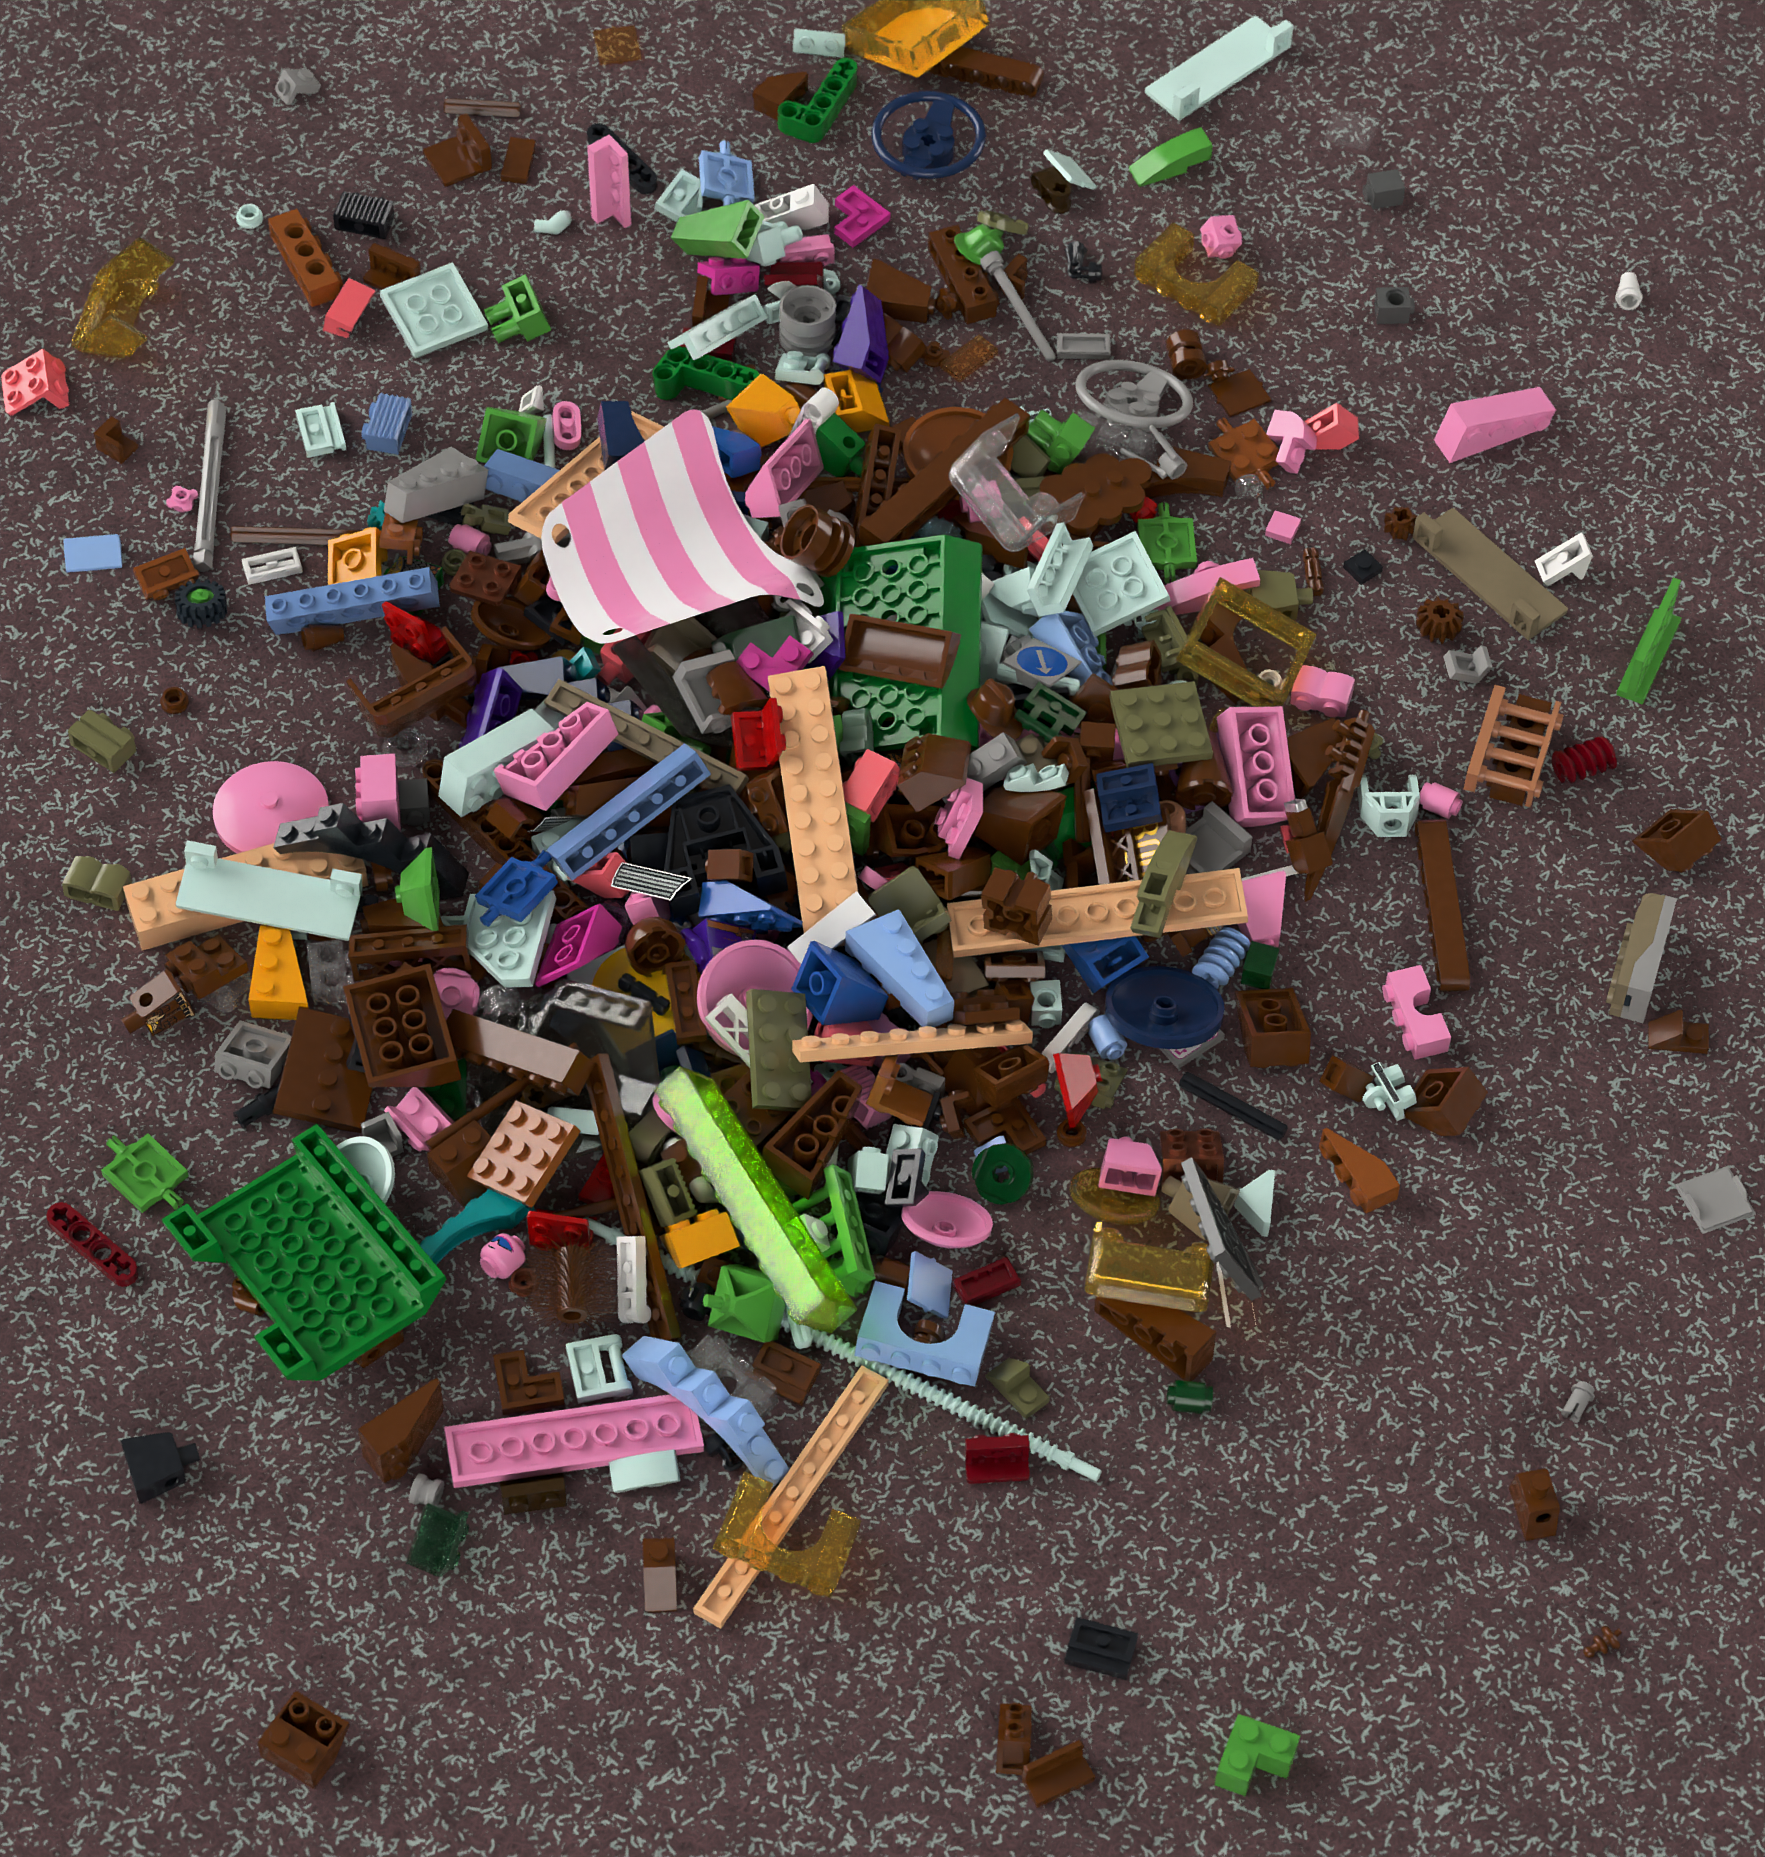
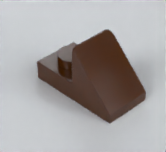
(1675, 1035)

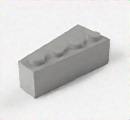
(435, 486)

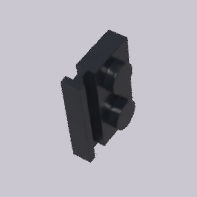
(1101, 1648)

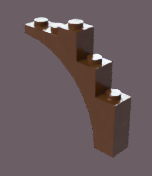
(1202, 476)

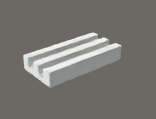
(272, 569)

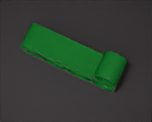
(813, 121)
(704, 373)

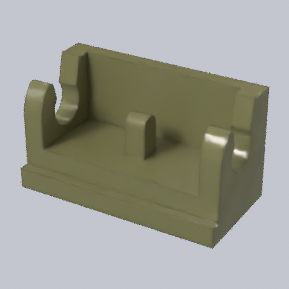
(1167, 635)

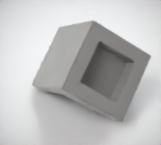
(384, 1131)

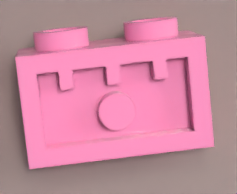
(810, 250)
(419, 1117)

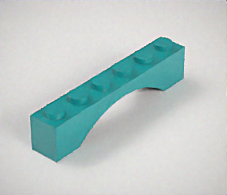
(480, 1216)

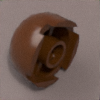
(653, 944)

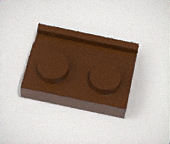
(787, 1370)

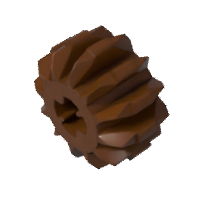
(1439, 619)

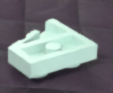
(681, 197)

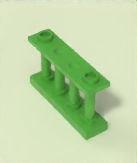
(846, 1215)

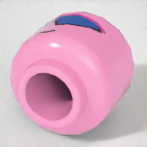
(502, 1256)

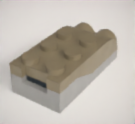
(1640, 957)

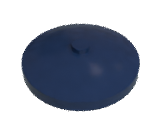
(1164, 1007)

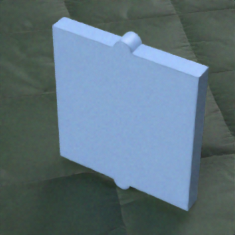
(929, 1285)

